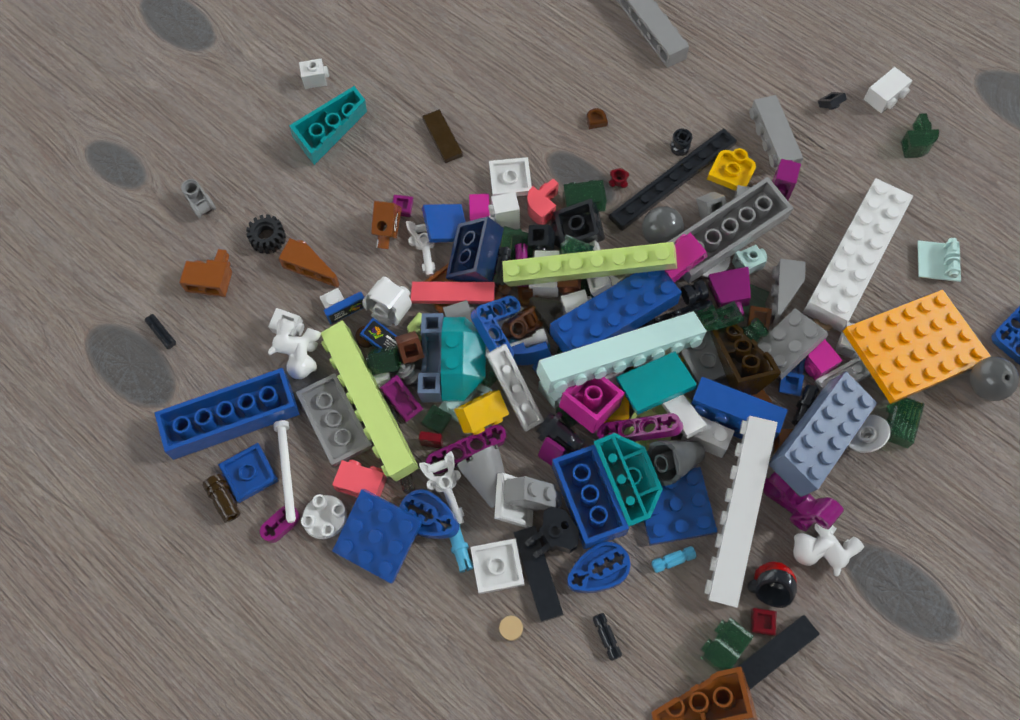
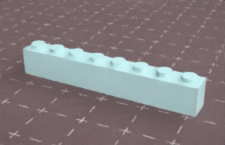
(620, 352)

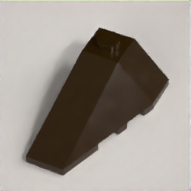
(742, 360)

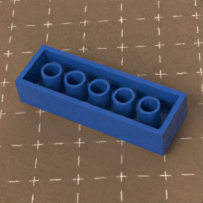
(616, 310)
(226, 414)

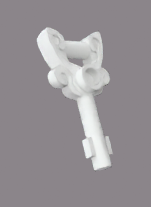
(422, 243)
(444, 483)

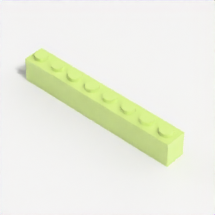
(590, 264)
(369, 401)

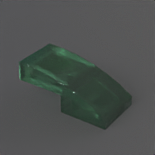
(720, 318)

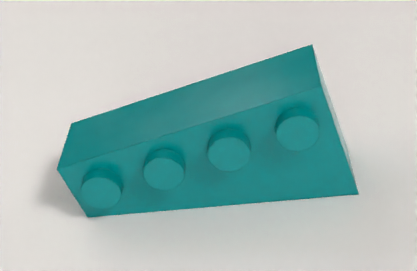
(328, 123)

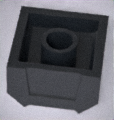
(578, 221)

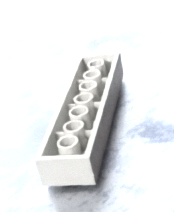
(858, 255)

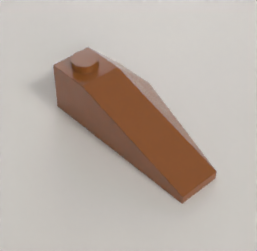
(717, 698)

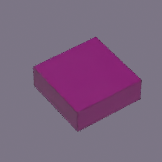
(405, 202)

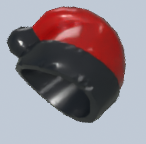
(774, 584)

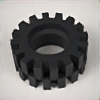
(266, 224)

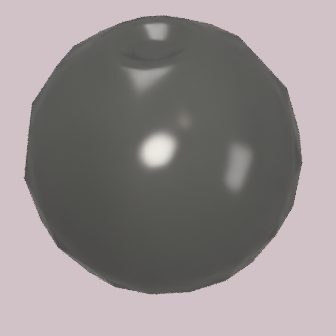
(662, 225)
(994, 378)

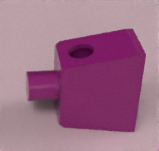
(730, 287)

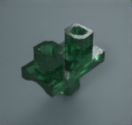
(573, 245)

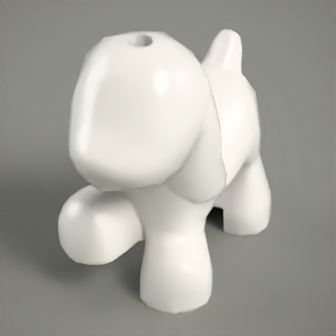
(299, 363)
(809, 549)

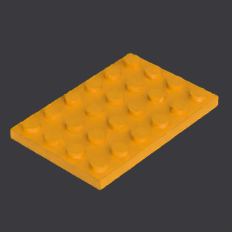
(916, 345)

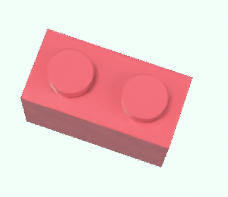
(353, 477)

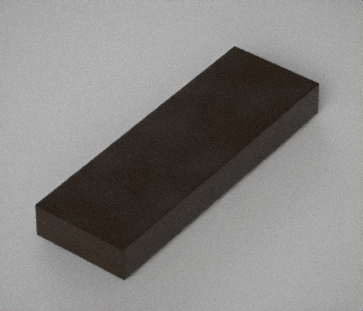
(442, 136)

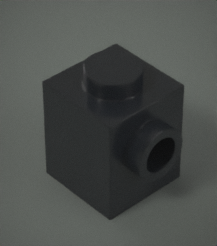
(541, 237)

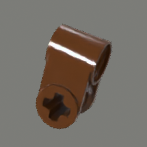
(524, 321)

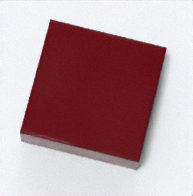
(431, 439)
(763, 621)

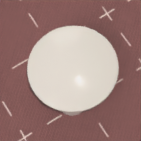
(324, 516)

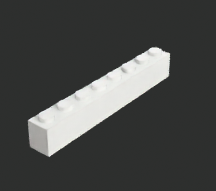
(741, 512)

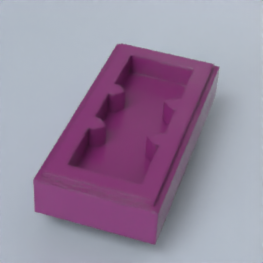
(401, 398)

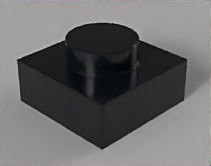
(832, 100)

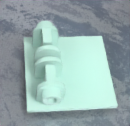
(939, 260)

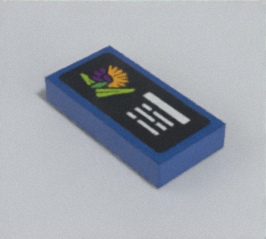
(344, 308)
(378, 335)

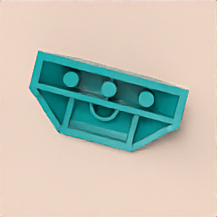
(461, 359)
(630, 476)

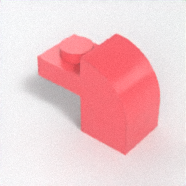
(539, 202)

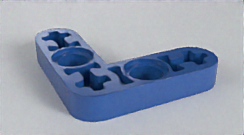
(489, 323)
(1012, 341)

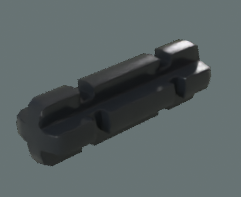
(504, 253)
(160, 331)
(607, 636)

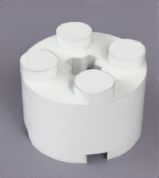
(387, 302)

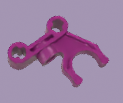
(804, 509)

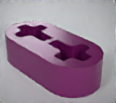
(283, 527)

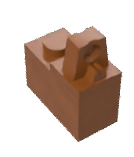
(208, 277)

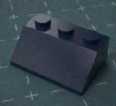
(475, 251)

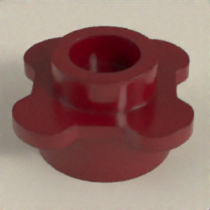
(619, 173)

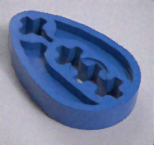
(432, 505)
(609, 578)

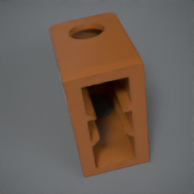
(384, 214)

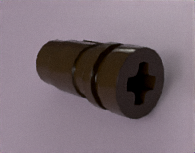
(218, 491)

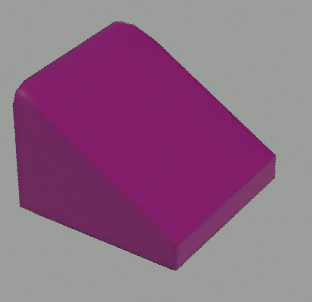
(550, 450)

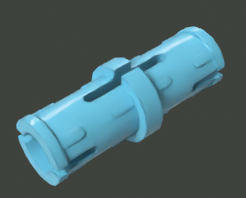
(459, 548)

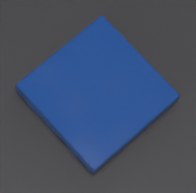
(442, 221)
(248, 472)

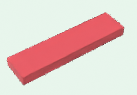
(452, 292)

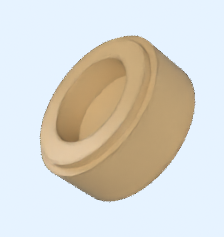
(511, 628)

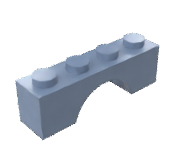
(430, 376)

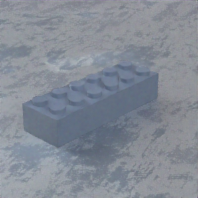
(822, 434)

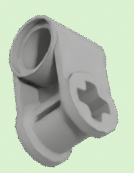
(198, 200)

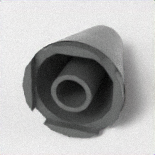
(674, 458)

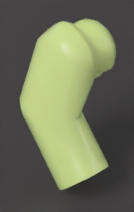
(415, 325)

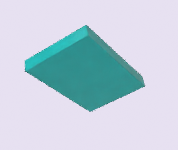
(656, 382)

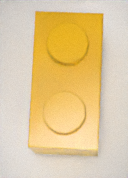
(481, 411)

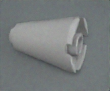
(482, 472)

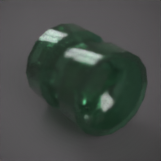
(755, 330)

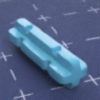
(674, 559)

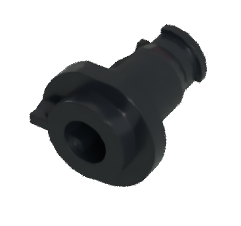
(560, 433)

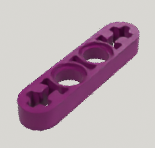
(640, 424)
(464, 445)

